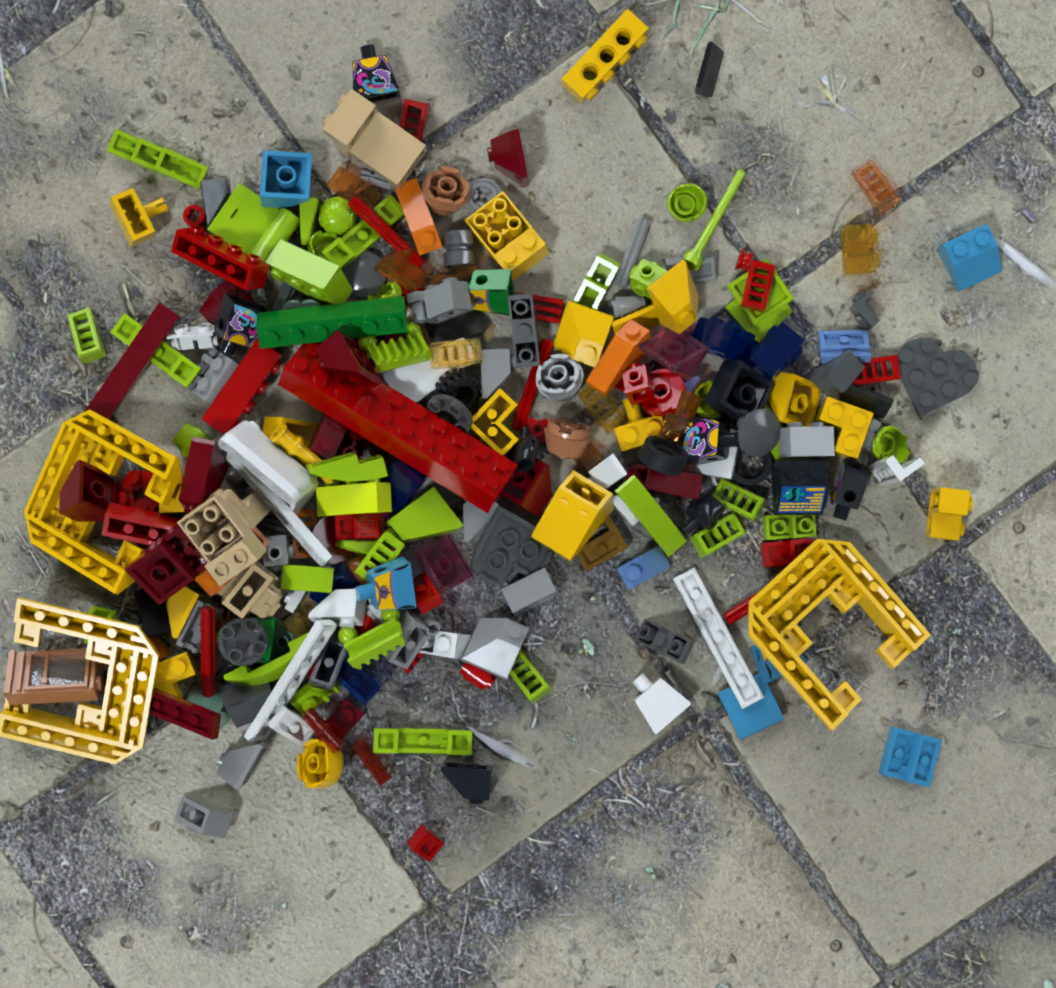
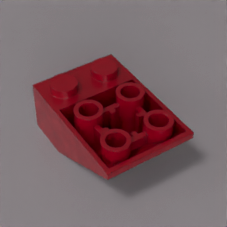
(335, 439)

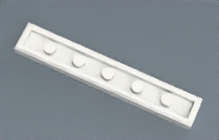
(285, 515)
(718, 638)
(291, 678)

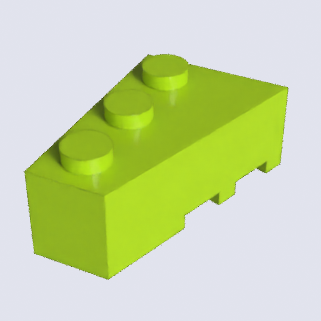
(309, 274)

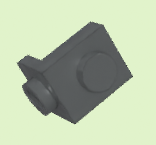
(862, 313)

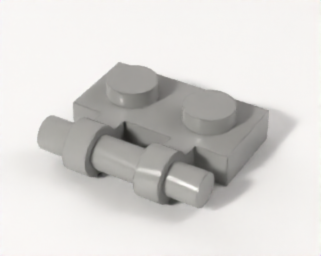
(216, 376)

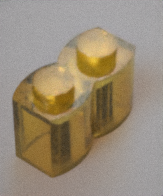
(858, 249)

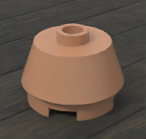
(445, 191)
(567, 438)

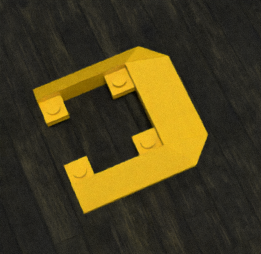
(103, 445)
(845, 578)
(98, 732)

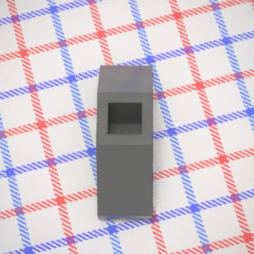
(524, 330)
(664, 641)

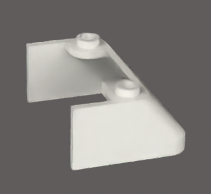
(269, 464)

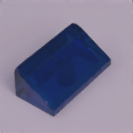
(342, 579)

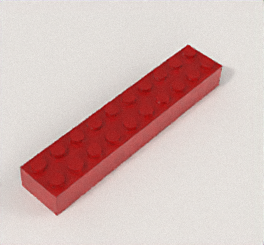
(401, 428)

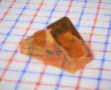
(400, 270)

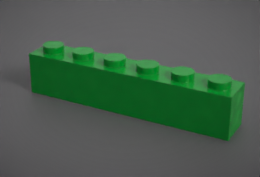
(321, 322)

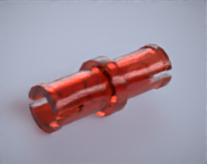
(323, 730)
(371, 762)

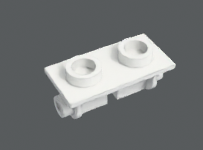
(184, 337)

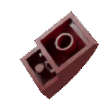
(167, 565)

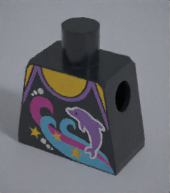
(374, 76)
(237, 322)
(708, 441)
(849, 478)

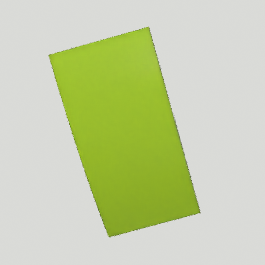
(788, 526)
(307, 578)

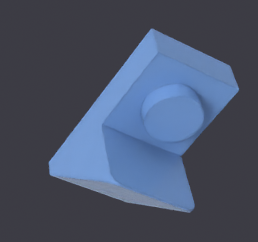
(643, 567)

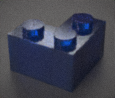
(725, 339)
(777, 352)
(404, 484)
(359, 682)

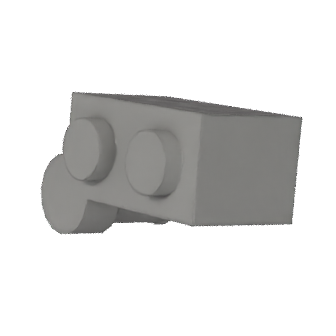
(440, 301)
(806, 442)
(412, 626)

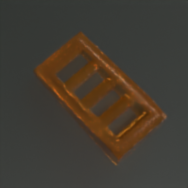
(887, 204)

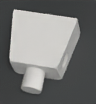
(658, 702)

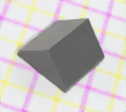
(244, 701)

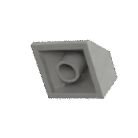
(495, 645)
(240, 763)

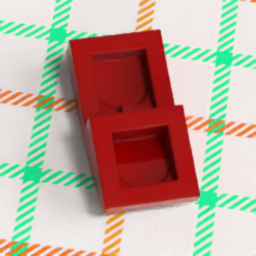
(782, 552)

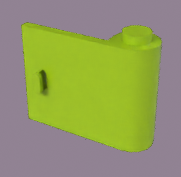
(251, 225)

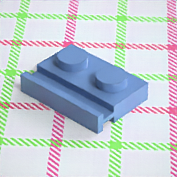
(838, 341)

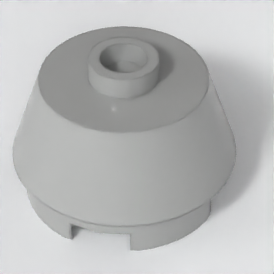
(559, 378)

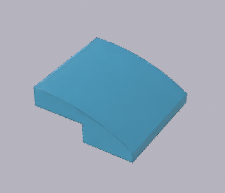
(754, 717)
(910, 756)

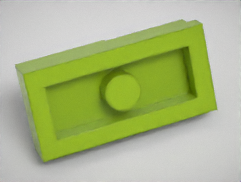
(312, 697)

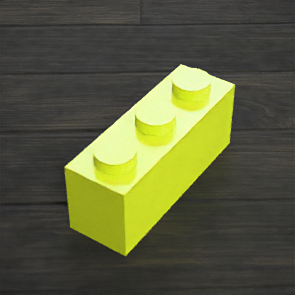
(354, 498)

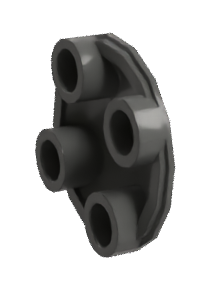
(362, 275)
(451, 411)
(758, 432)
(243, 641)

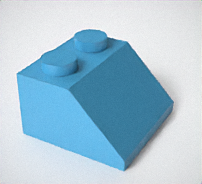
(285, 178)
(971, 257)

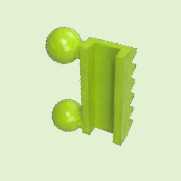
(399, 353)
(373, 642)

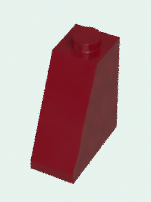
(202, 473)
(683, 486)

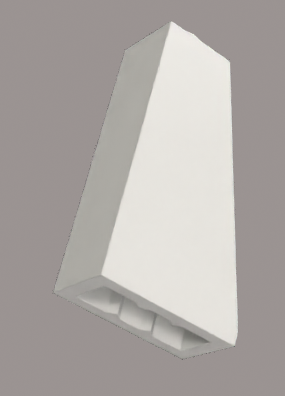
(419, 380)

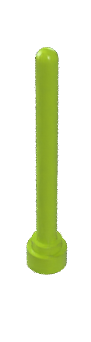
(694, 256)

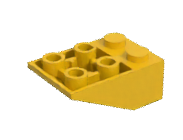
(507, 235)
(573, 515)

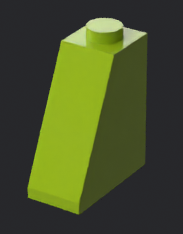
(424, 519)

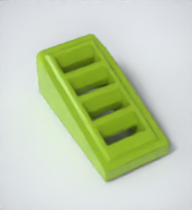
(308, 219)
(93, 349)
(760, 502)
(389, 539)
(700, 545)
(361, 546)
(539, 693)

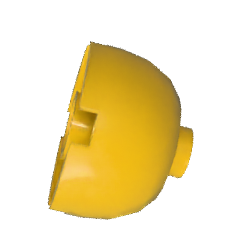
(318, 765)

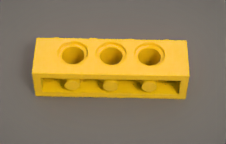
(627, 26)

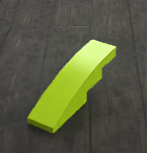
(156, 159)
(650, 515)

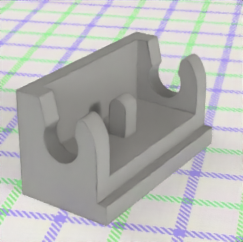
(529, 592)
(191, 633)

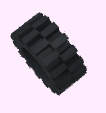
(456, 380)

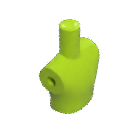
(184, 436)

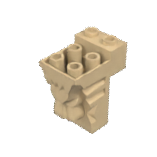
(373, 139)
(224, 532)
(253, 592)

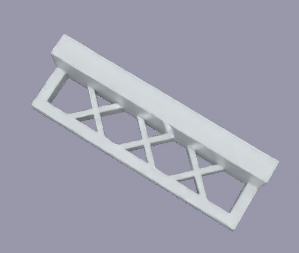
(889, 470)

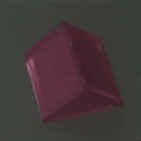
(676, 351)
(443, 564)

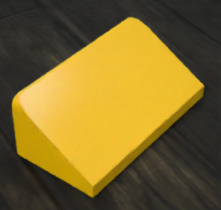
(646, 317)

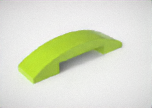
(362, 236)
(166, 358)
(267, 673)
(422, 741)

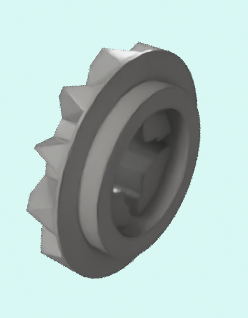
(485, 186)

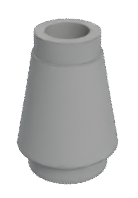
(625, 305)

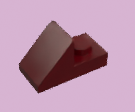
(345, 718)

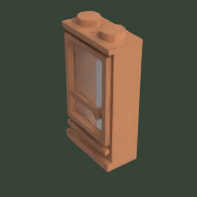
(52, 677)

